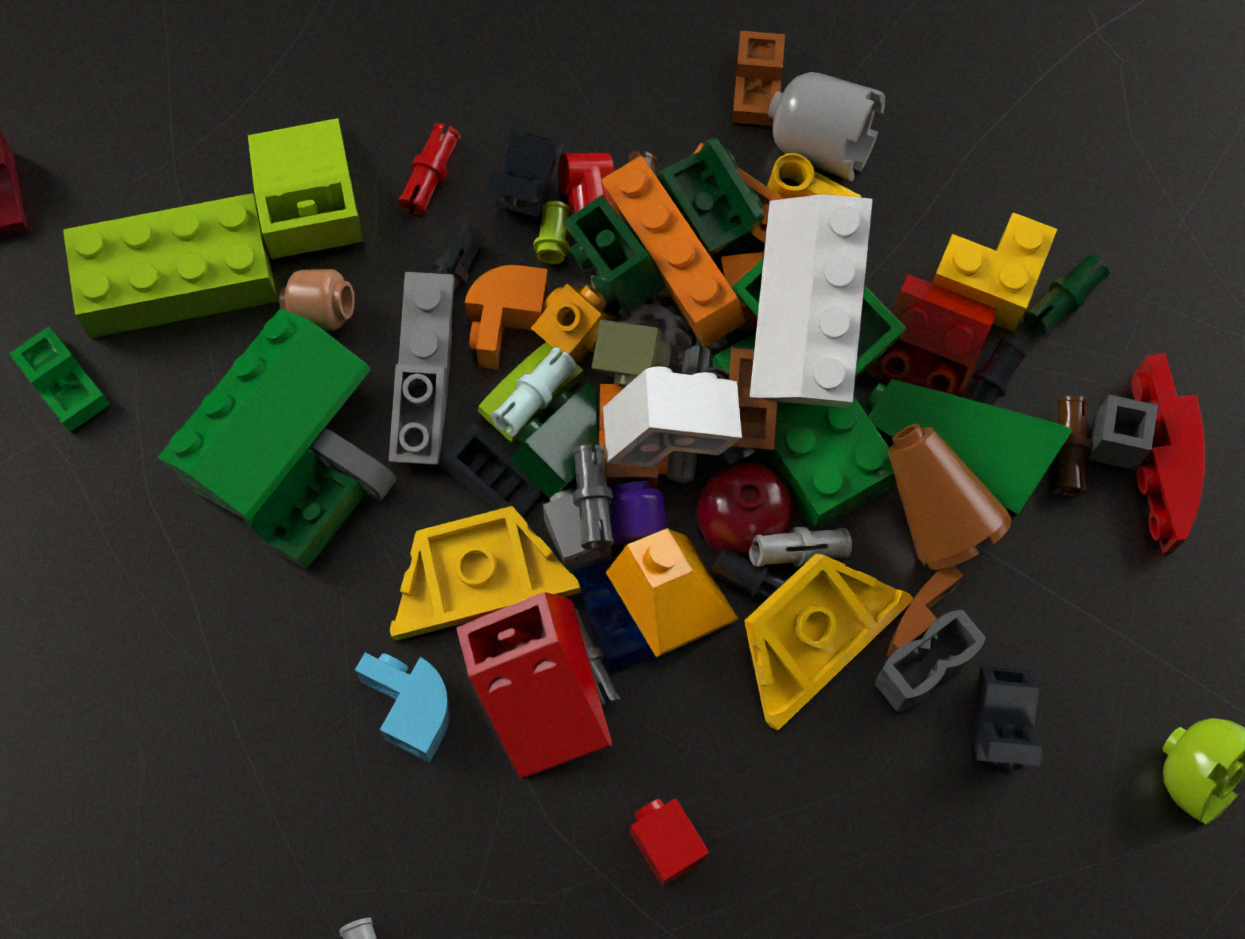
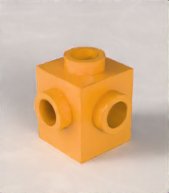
(572, 319)

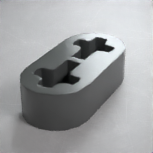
(354, 463)

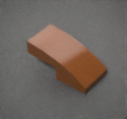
(757, 76)
(756, 414)
(918, 616)

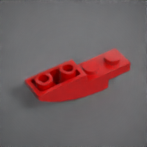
(1176, 464)

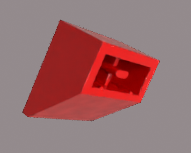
(939, 339)

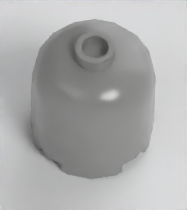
(826, 122)

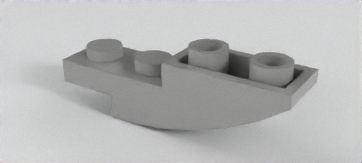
(422, 369)

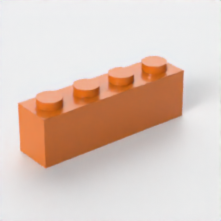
(675, 250)

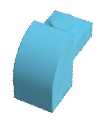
(421, 704)

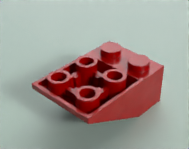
(536, 682)

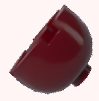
(743, 503)

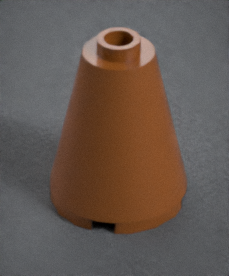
(943, 499)

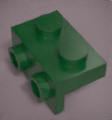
(713, 196)
(306, 509)

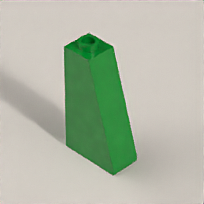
(997, 444)

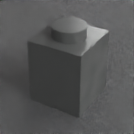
(1123, 432)

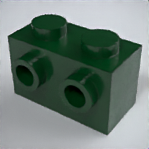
(614, 254)

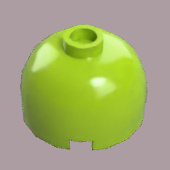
(1205, 767)

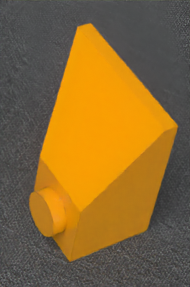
(669, 591)

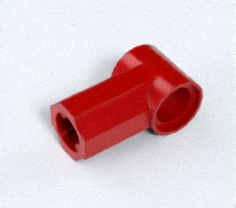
(581, 177)

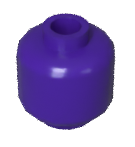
(636, 512)

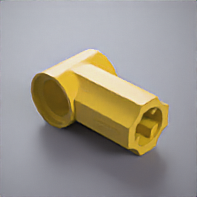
(802, 172)

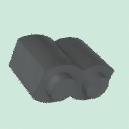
(937, 657)

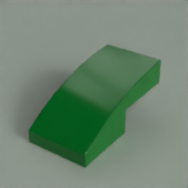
(59, 379)

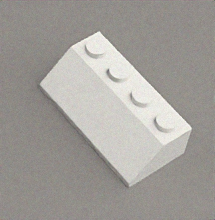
(811, 300)

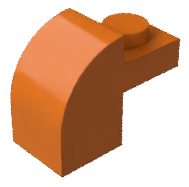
(501, 299)

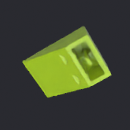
(303, 189)

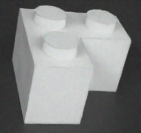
(671, 413)

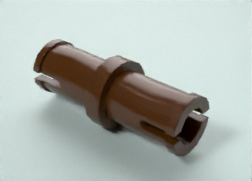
(1073, 454)

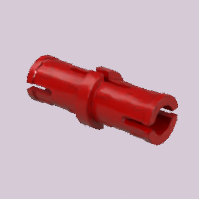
(429, 169)

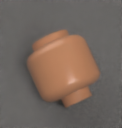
(319, 297)

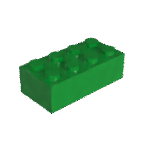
(824, 455)

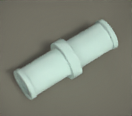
(533, 391)

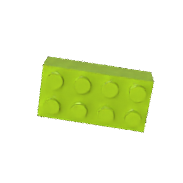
(169, 266)

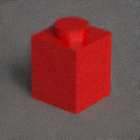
(667, 840)

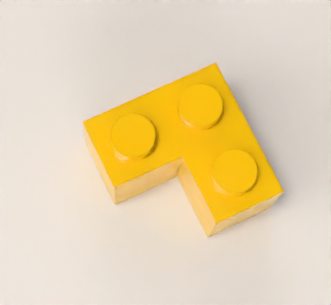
(999, 276)

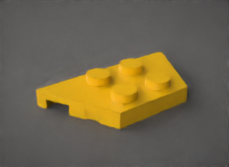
(475, 570)
(814, 631)

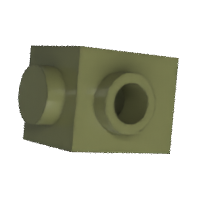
(628, 350)

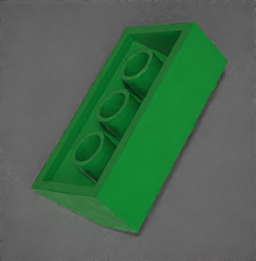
(264, 414)

